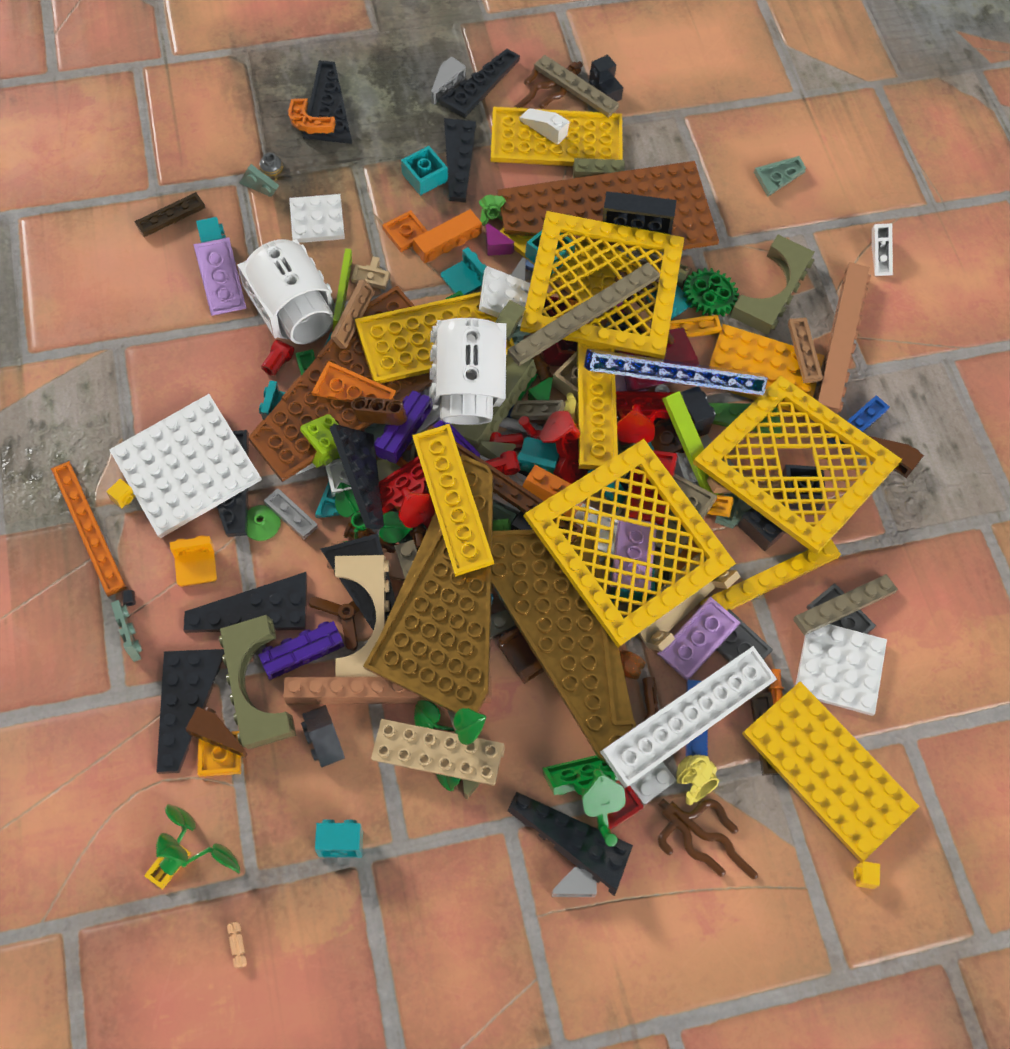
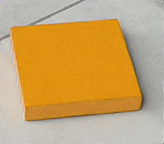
(217, 761)

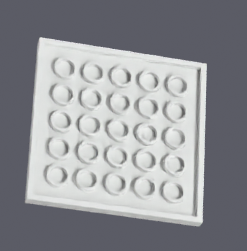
(185, 465)

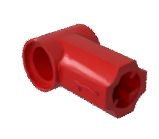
(278, 355)
(516, 439)
(506, 463)

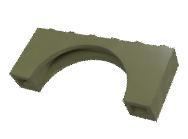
(764, 312)
(516, 381)
(239, 645)

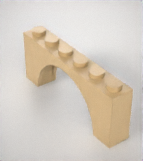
(371, 574)

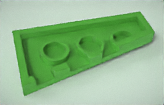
(728, 412)

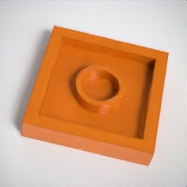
(403, 230)

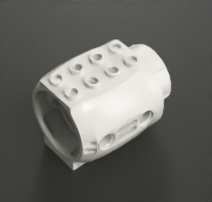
(288, 291)
(468, 369)

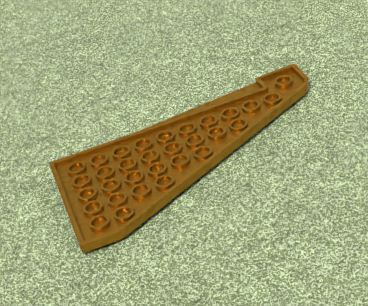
(441, 621)
(564, 634)

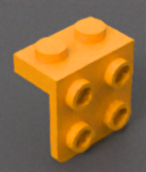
(194, 560)

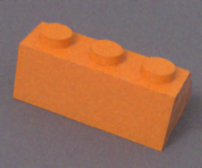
(545, 485)

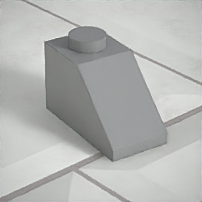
(576, 884)

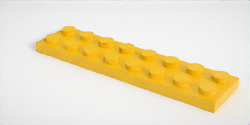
(595, 413)
(453, 500)

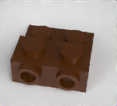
(666, 437)

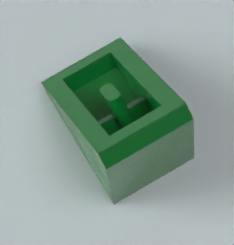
(541, 390)

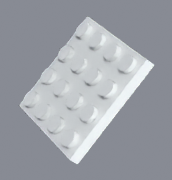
(843, 667)

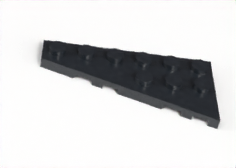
(328, 102)
(360, 464)
(235, 510)
(359, 547)
(185, 685)
(575, 840)

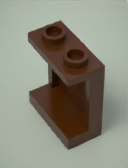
(519, 654)

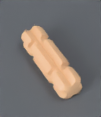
(236, 944)

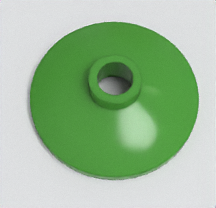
(262, 530)

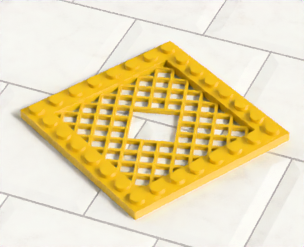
(670, 245)
(810, 534)
(583, 580)

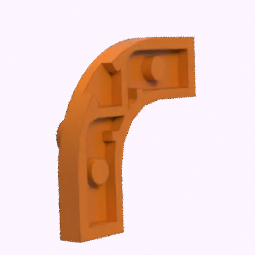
(307, 123)

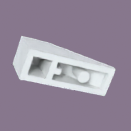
(547, 124)
(882, 249)

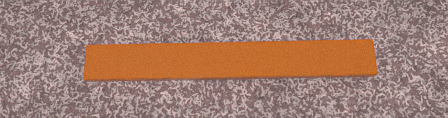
(88, 529)

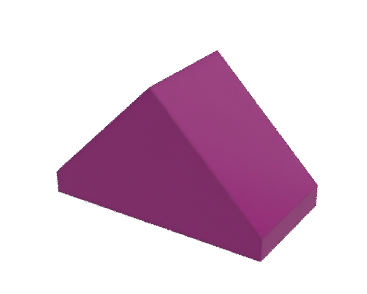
(497, 242)

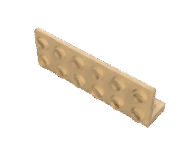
(657, 634)
(437, 752)

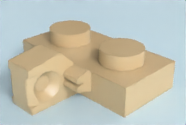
(372, 274)

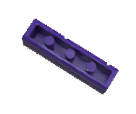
(397, 438)
(301, 650)

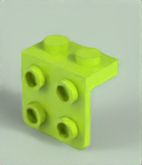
(320, 437)

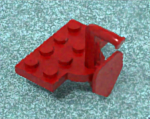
(637, 413)
(563, 431)
(407, 492)

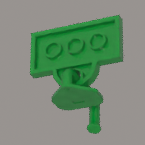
(595, 783)

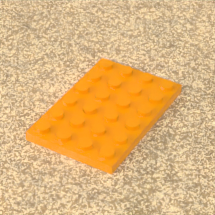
(758, 354)

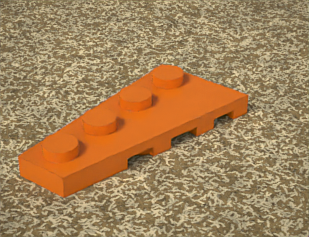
(347, 385)

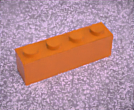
(447, 236)

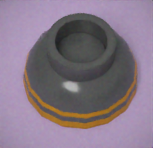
(270, 164)

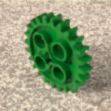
(710, 292)

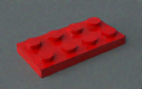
(669, 461)

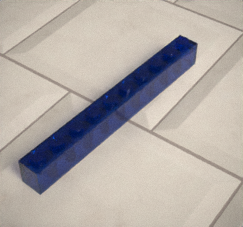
(675, 372)

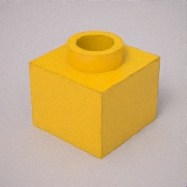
(121, 493)
(867, 875)

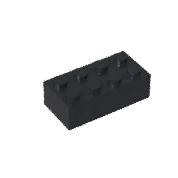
(639, 212)

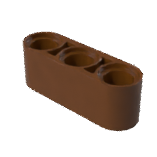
(379, 411)

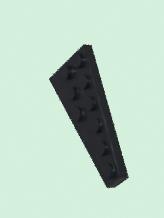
(281, 601)

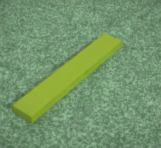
(343, 286)
(687, 435)

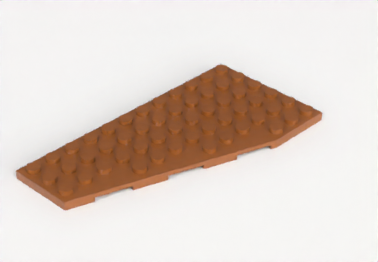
(585, 198)
(279, 435)

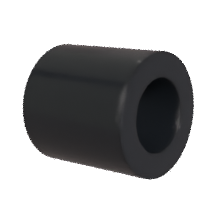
(129, 598)

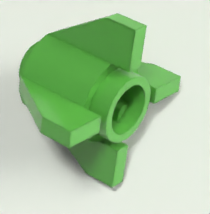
(491, 207)

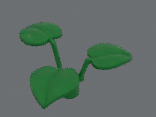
(346, 505)
(467, 725)
(177, 856)

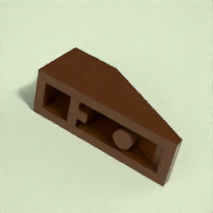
(909, 455)
(209, 728)

